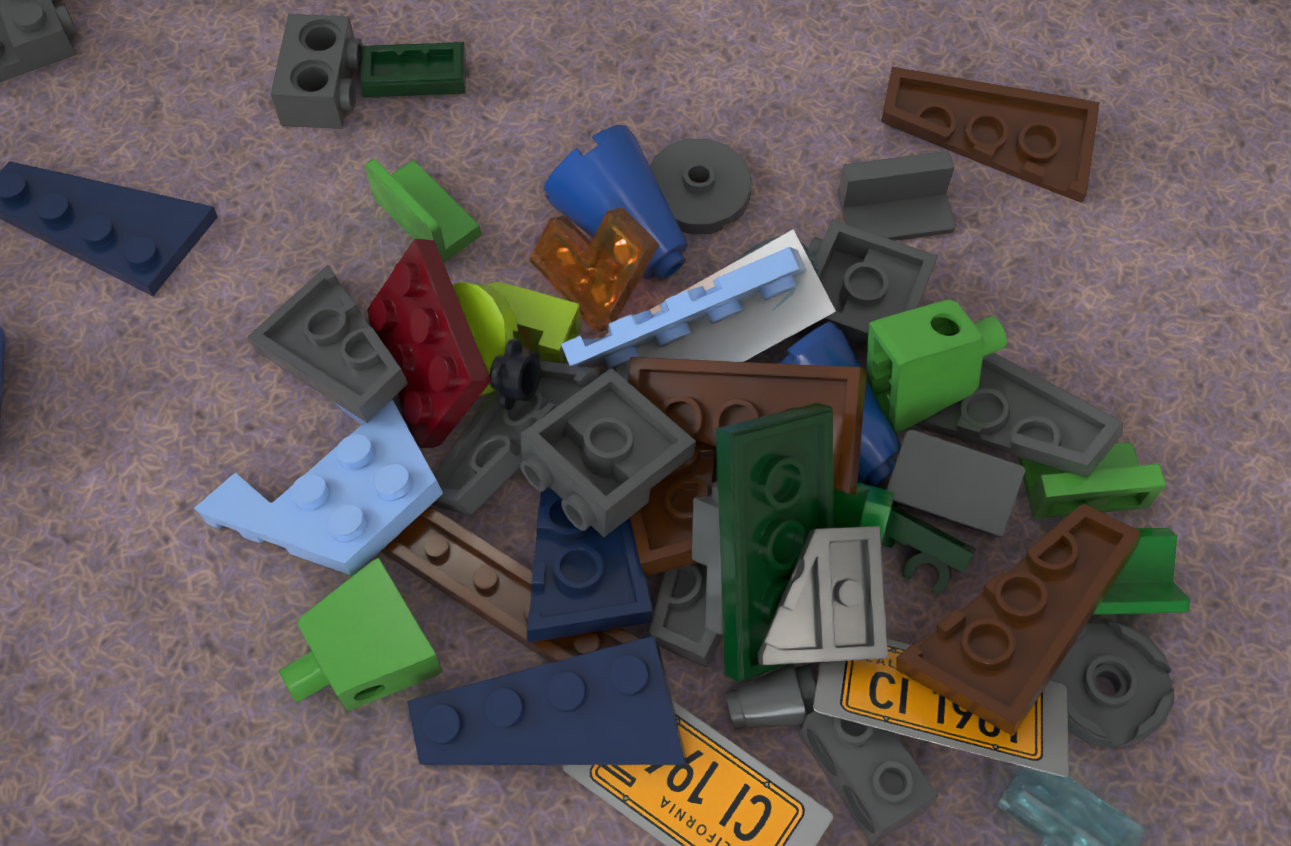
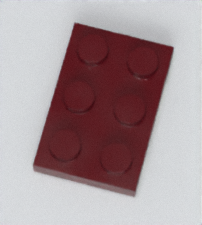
(430, 341)

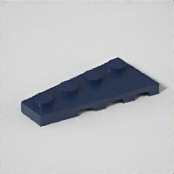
(569, 712)

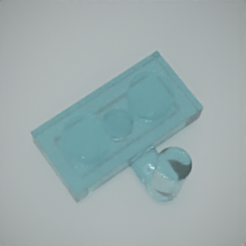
(1066, 811)

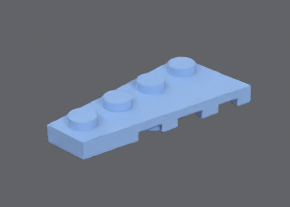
(769, 275)

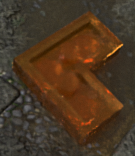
(598, 271)

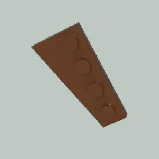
(1003, 127)
(722, 393)
(1025, 621)

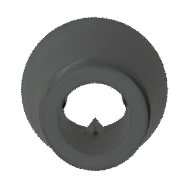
(774, 699)

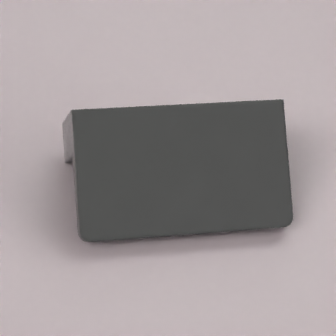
(899, 196)
(955, 483)

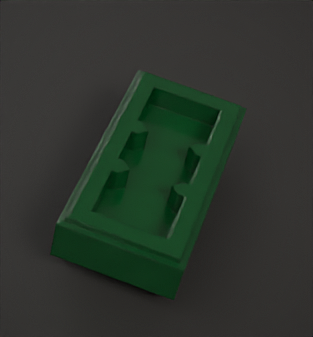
(413, 69)

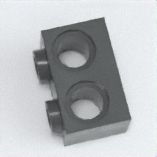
(316, 71)
(869, 773)

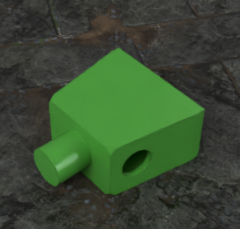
(928, 359)
(361, 643)

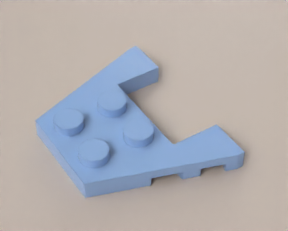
(344, 504)

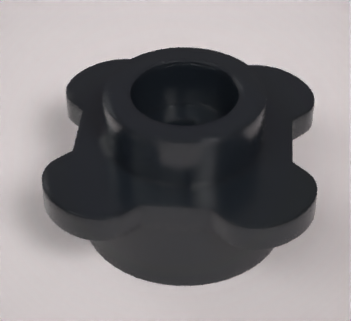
(515, 375)

